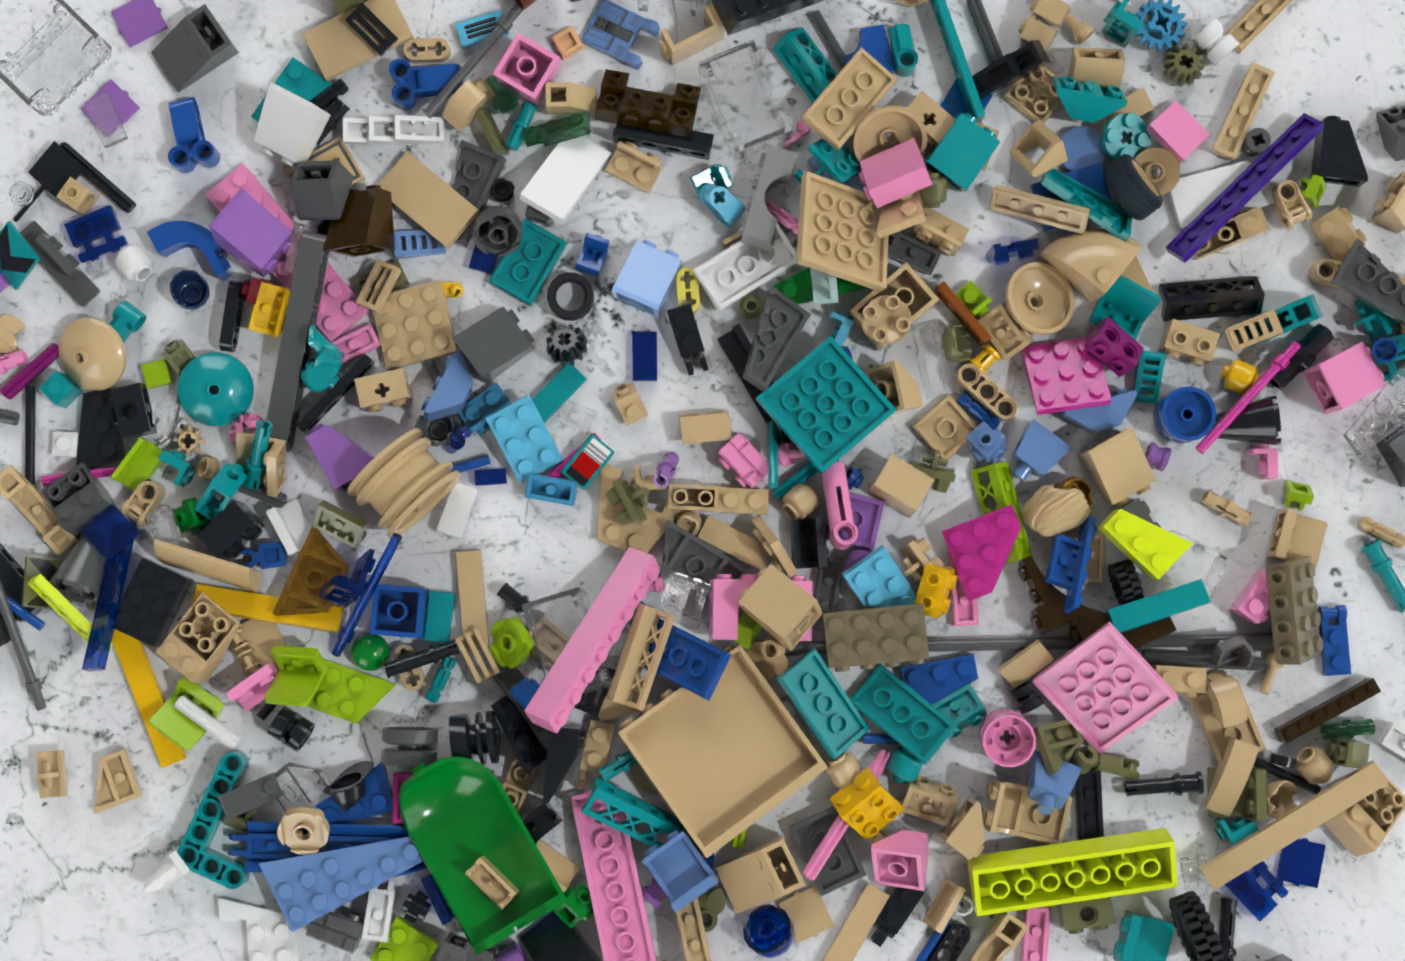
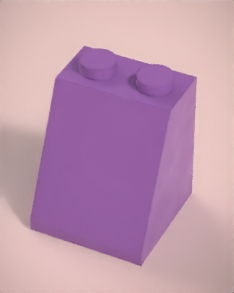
(251, 233)
(337, 455)

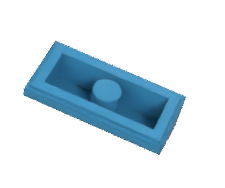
(551, 489)

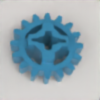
(1162, 14)

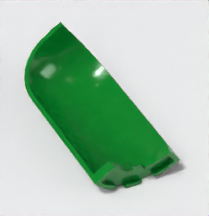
(462, 813)

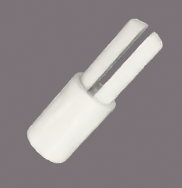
(183, 424)

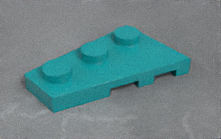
(298, 80)

